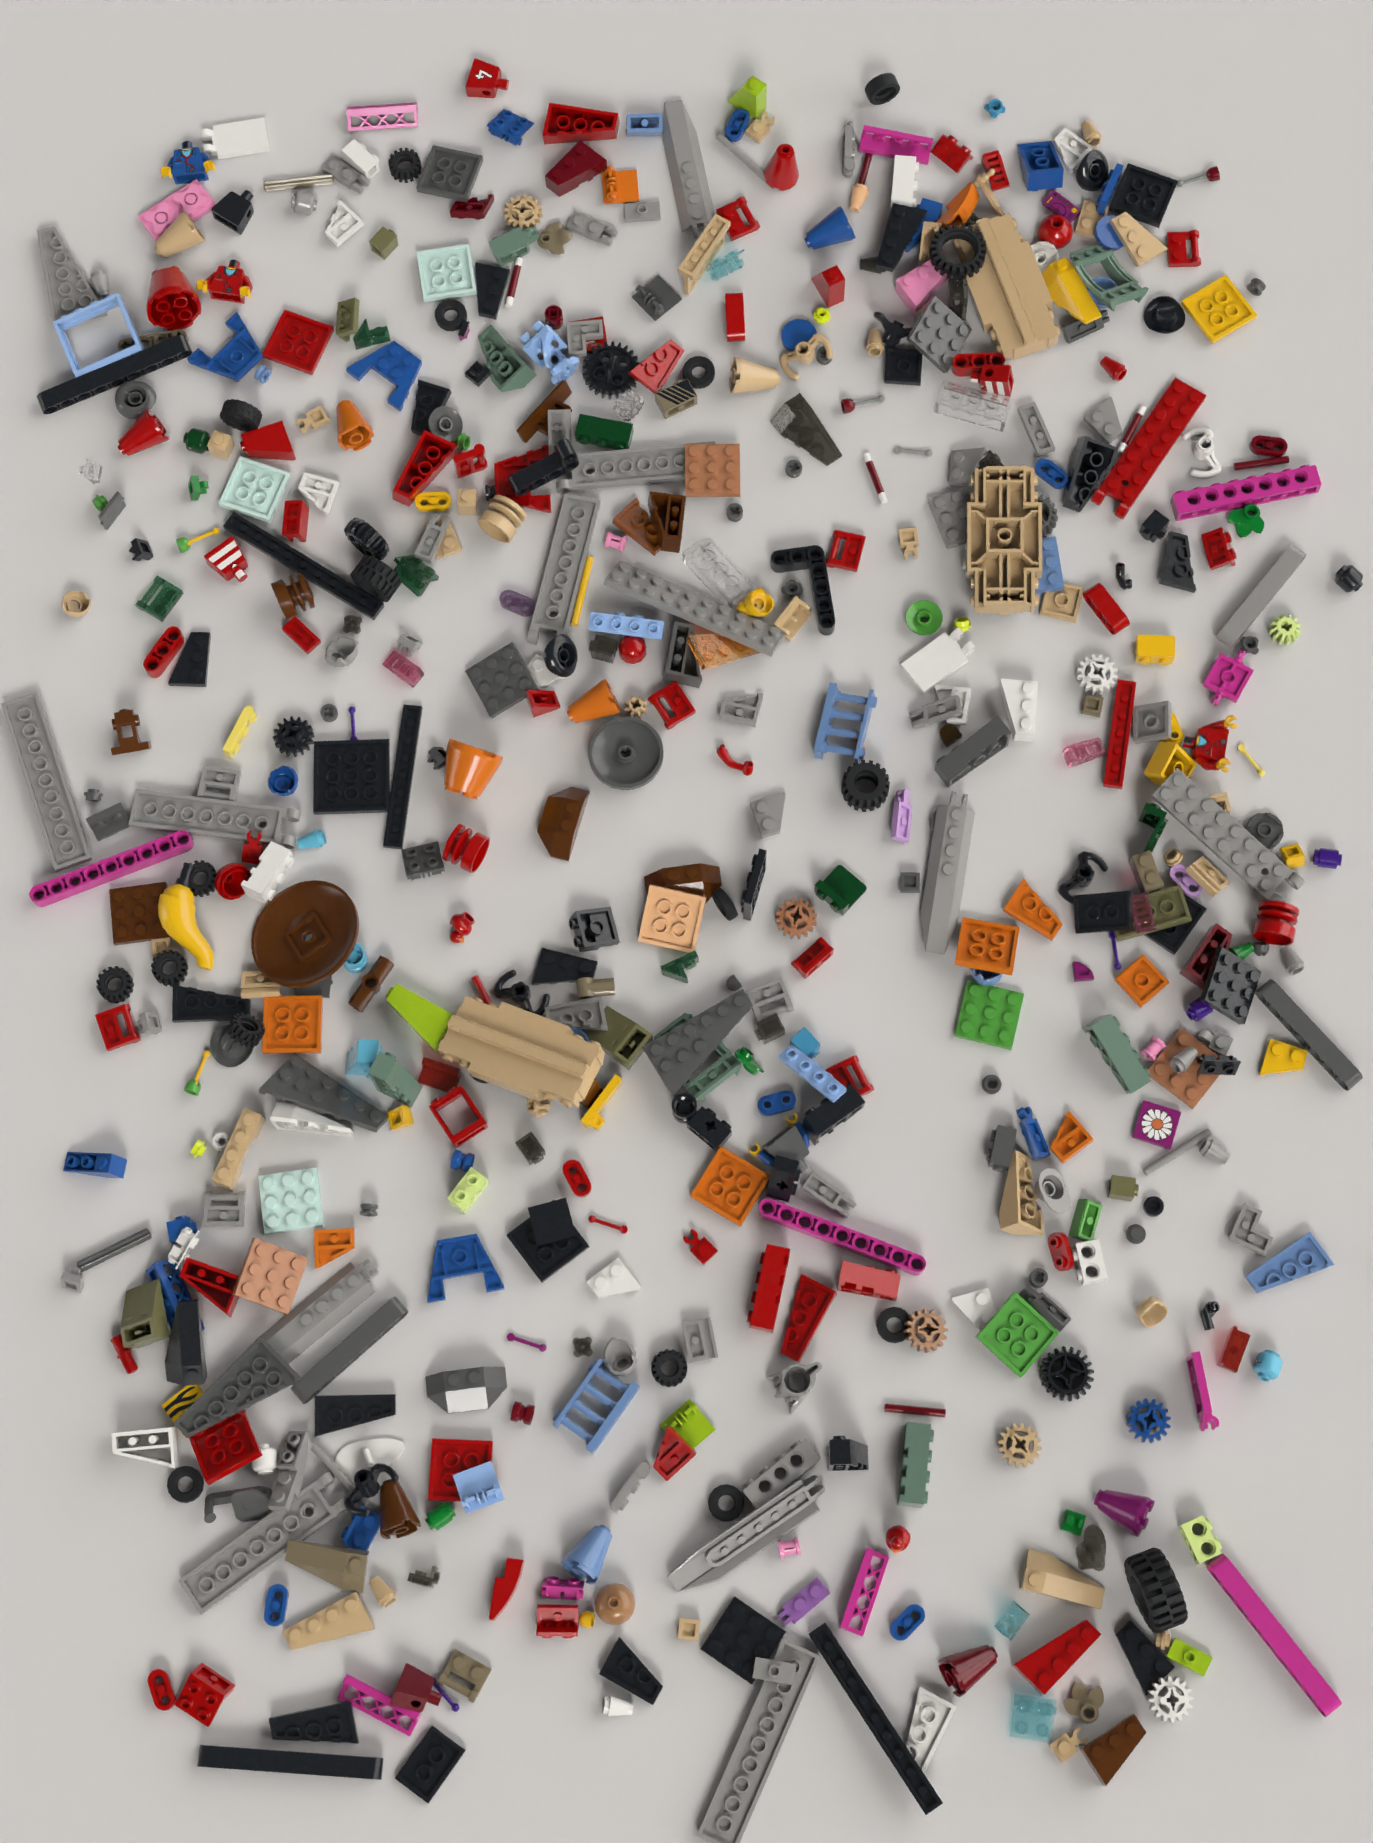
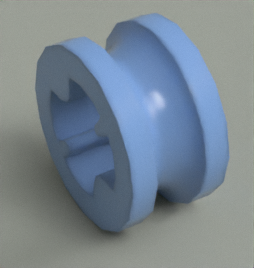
(262, 374)

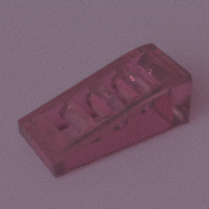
(412, 676)
(1073, 757)
(1138, 897)

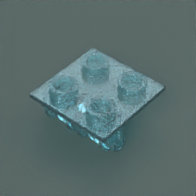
(718, 265)
(1033, 1718)

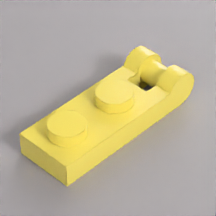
(239, 731)

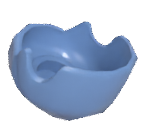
(986, 978)

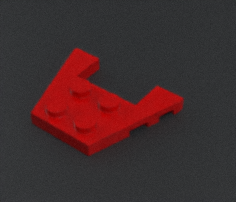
(507, 467)

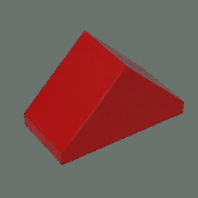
(542, 701)

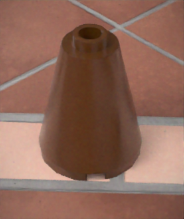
(396, 1512)

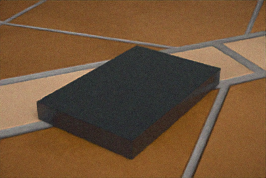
(1103, 912)
(1174, 937)
(430, 1764)

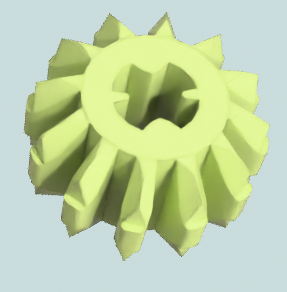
(1288, 633)

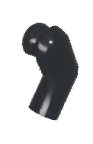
(1120, 576)
(1207, 1313)

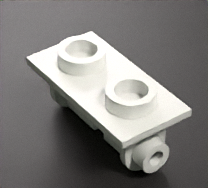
(187, 1240)

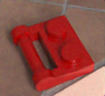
(737, 227)
(1177, 249)
(464, 461)
(851, 552)
(677, 702)
(111, 1029)
(843, 1076)

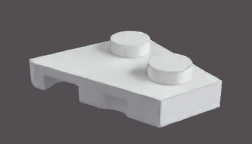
(1071, 149)
(319, 491)
(976, 1307)

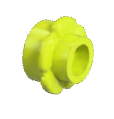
(821, 319)
(963, 623)
(198, 1148)

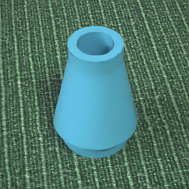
(312, 840)

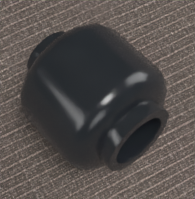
(1349, 578)

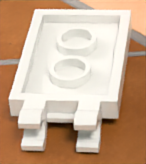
(236, 138)
(937, 660)

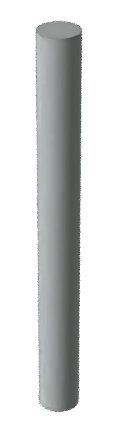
(741, 156)
(1177, 1152)
(337, 1472)

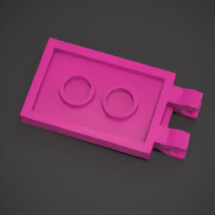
(1200, 1392)

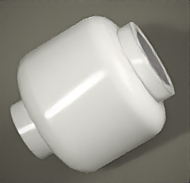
(268, 1462)

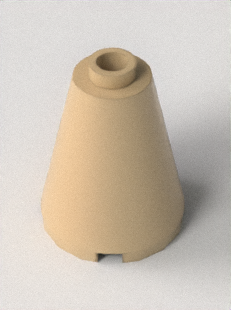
(179, 236)
(751, 377)

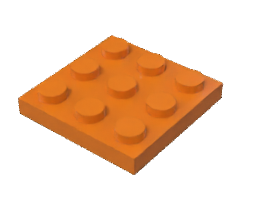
(987, 946)
(292, 1024)
(730, 1186)

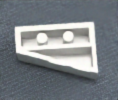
(1020, 705)
(150, 1445)

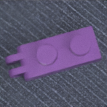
(804, 1601)

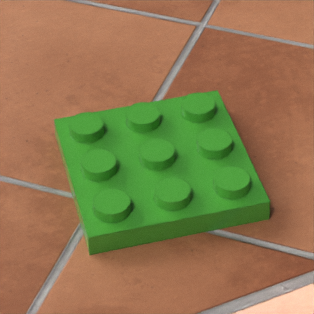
(989, 1015)
(1017, 1334)

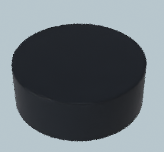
(1153, 1206)

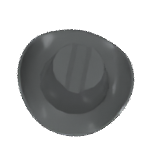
(134, 398)
(226, 1050)

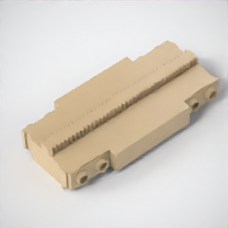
(1010, 290)
(1004, 540)
(521, 1052)

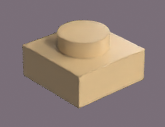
(688, 1629)

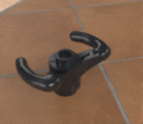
(893, 331)
(1082, 876)
(519, 993)
(367, 1487)

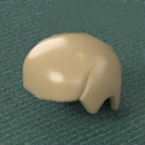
(75, 603)
(1151, 1311)

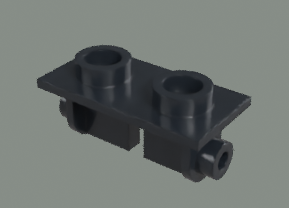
(1223, 1066)

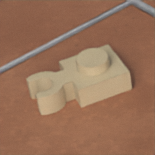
(759, 129)
(314, 418)
(909, 539)
(1065, 1746)

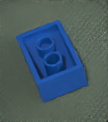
(1040, 166)

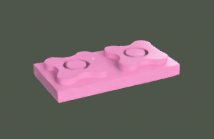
(190, 198)

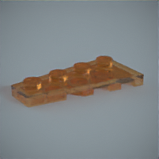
(716, 649)

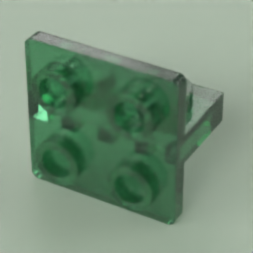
(414, 573)

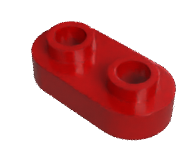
(577, 1179)
(1061, 1250)
(158, 1691)

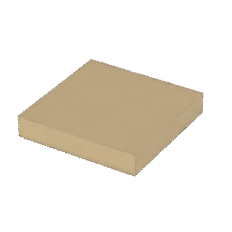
(1062, 603)

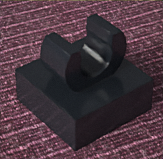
(477, 373)
(141, 549)
(439, 755)

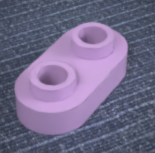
(1185, 881)

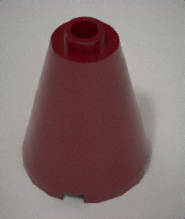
(967, 1667)

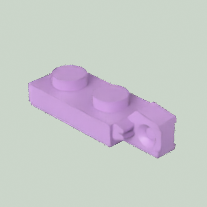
(901, 817)

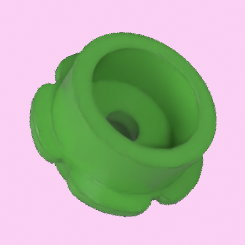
(462, 441)
(100, 502)

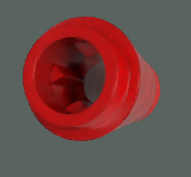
(1113, 368)

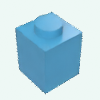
(806, 1043)

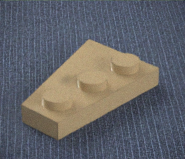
(1136, 239)

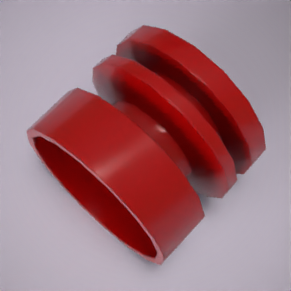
(466, 848)
(1276, 922)

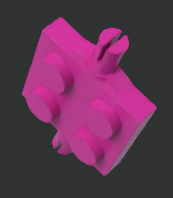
(1228, 678)

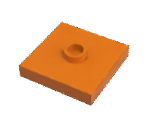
(1141, 981)

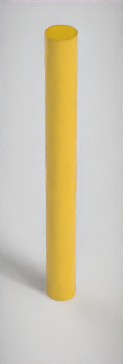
(582, 591)

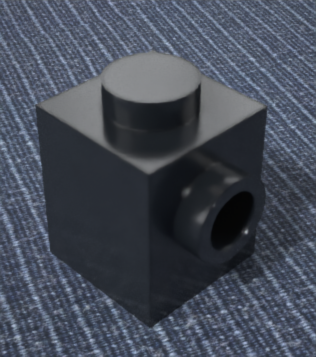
(1154, 526)

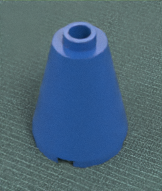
(830, 230)

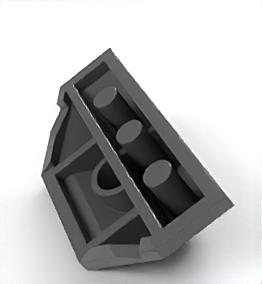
(466, 1388)

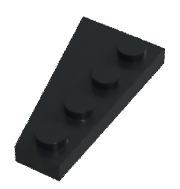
(202, 1006)
(323, 1723)

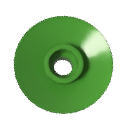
(928, 611)

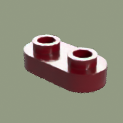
(1268, 444)

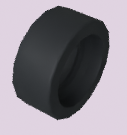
(882, 88)

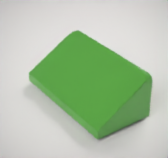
(1085, 1220)

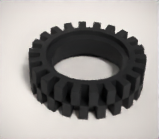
(962, 233)

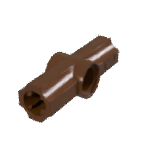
(377, 973)

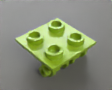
(689, 1424)

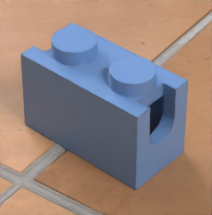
(644, 125)

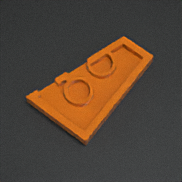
(1032, 912)

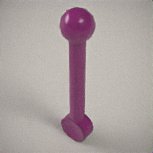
(511, 1337)

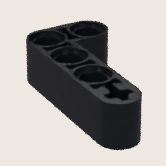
(545, 470)

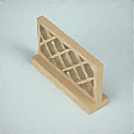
(703, 252)

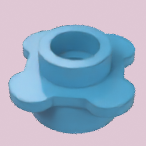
(995, 103)

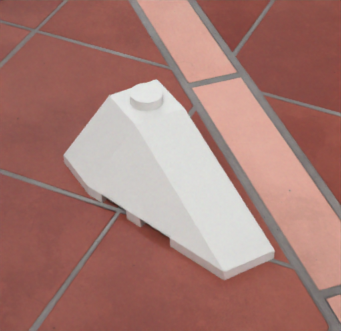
(295, 1118)

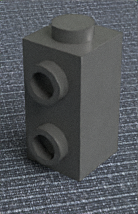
(1001, 1152)

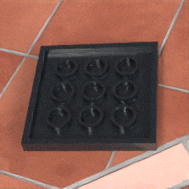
(351, 776)

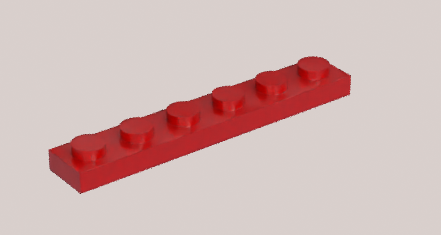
(1119, 734)

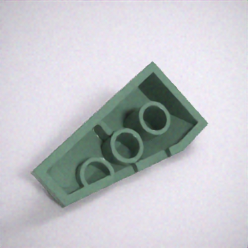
(505, 365)

